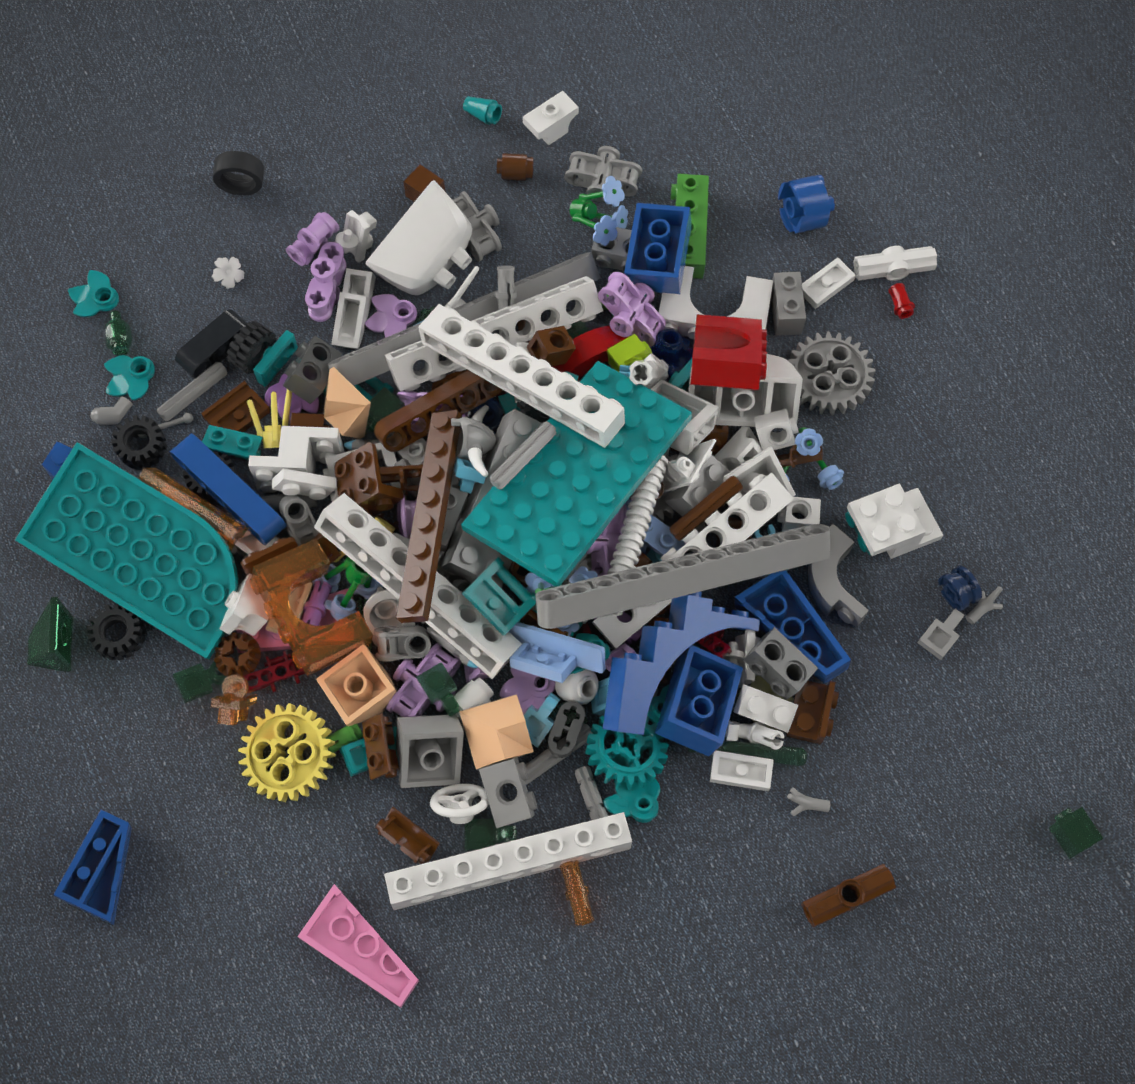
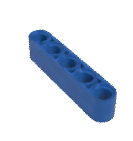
(228, 489)

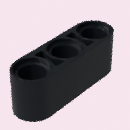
(210, 344)

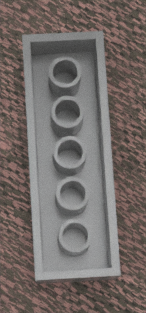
(465, 554)

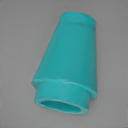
(483, 109)

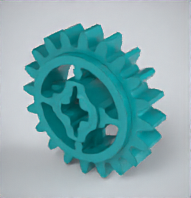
(620, 762)

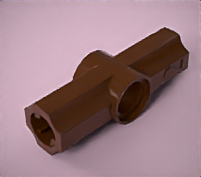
(832, 904)

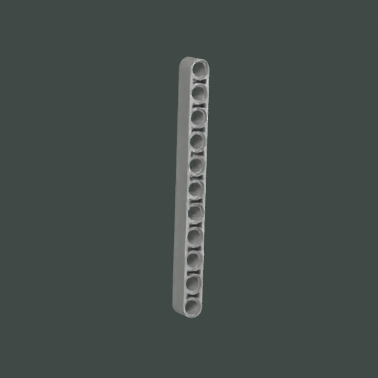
(371, 359)
(681, 576)

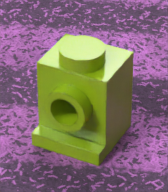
(627, 352)

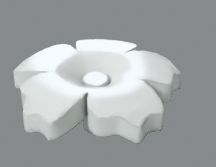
(227, 271)

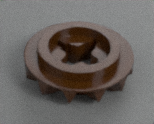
(247, 661)

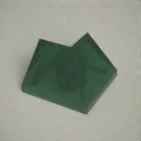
(52, 638)

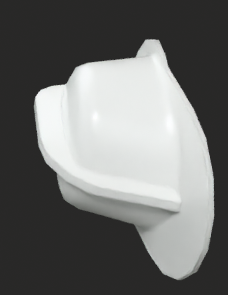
(382, 611)

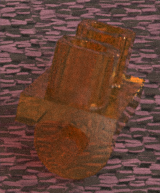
(232, 703)

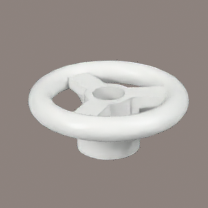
(459, 807)

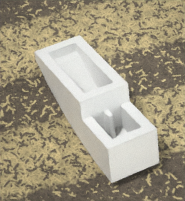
(353, 308)

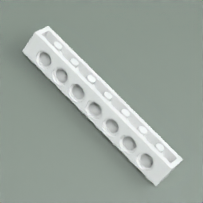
(505, 320)
(480, 353)
(774, 498)
(385, 559)
(507, 861)

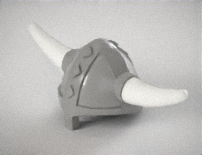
(474, 439)

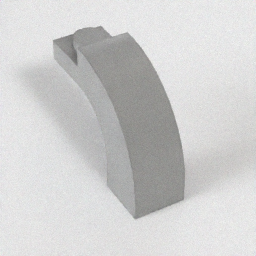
(825, 584)

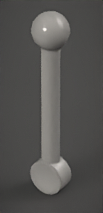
(187, 418)

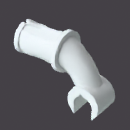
(755, 733)

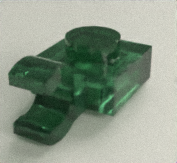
(438, 687)
(483, 834)

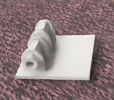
(685, 469)

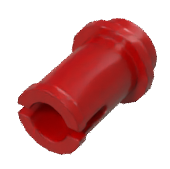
(901, 301)

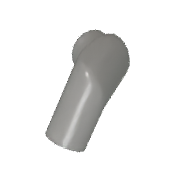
(111, 415)

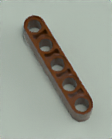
(423, 407)

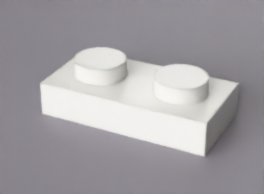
(827, 282)
(303, 483)
(765, 708)
(741, 770)

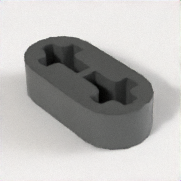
(559, 727)

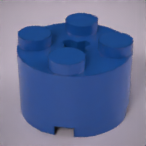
(805, 204)

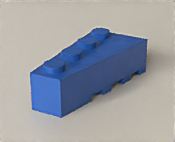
(782, 605)

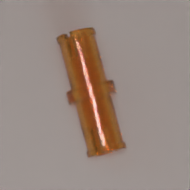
(577, 893)

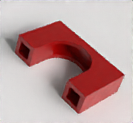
(729, 352)

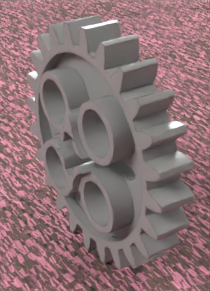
(832, 372)

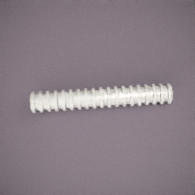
(636, 522)

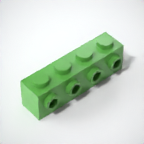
(693, 193)

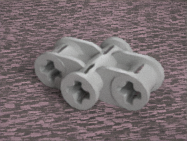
(595, 169)
(483, 237)

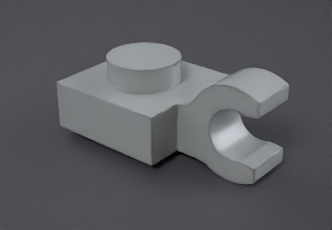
(940, 635)

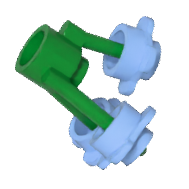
(360, 583)

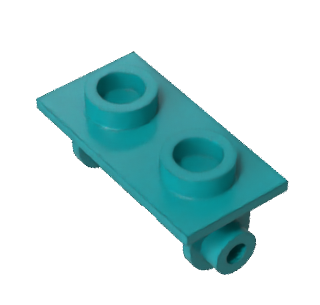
(232, 442)

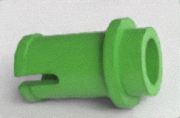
(345, 736)

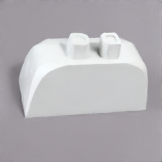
(424, 244)
(740, 406)

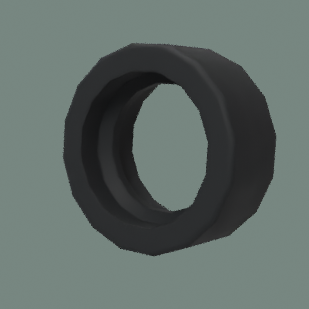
(238, 162)

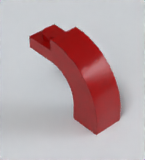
(589, 349)

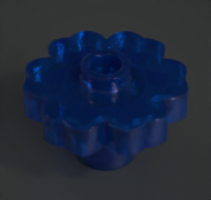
(672, 349)

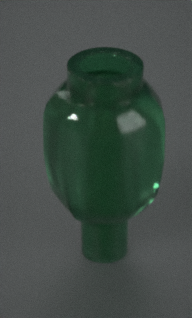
(118, 334)

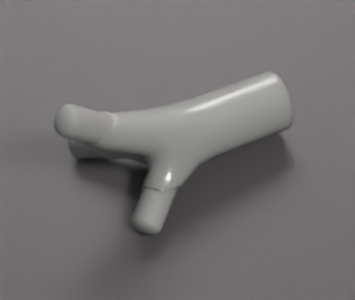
(984, 605)
(807, 803)

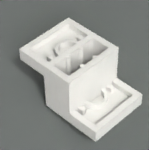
(297, 451)
(894, 521)

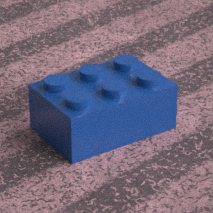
(659, 246)
(699, 700)

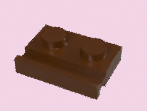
(233, 411)

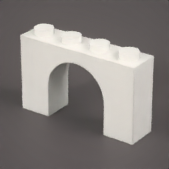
(681, 313)

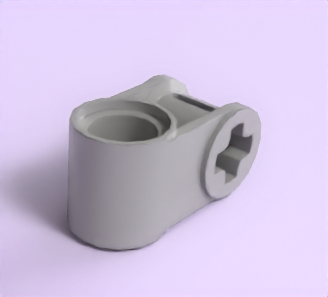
(299, 525)
(399, 642)

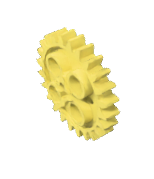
(301, 772)

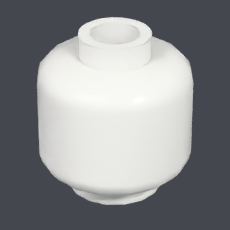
(578, 687)

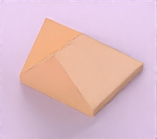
(345, 406)
(358, 686)
(496, 731)

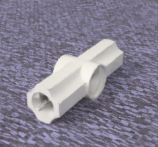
(895, 263)
(648, 371)

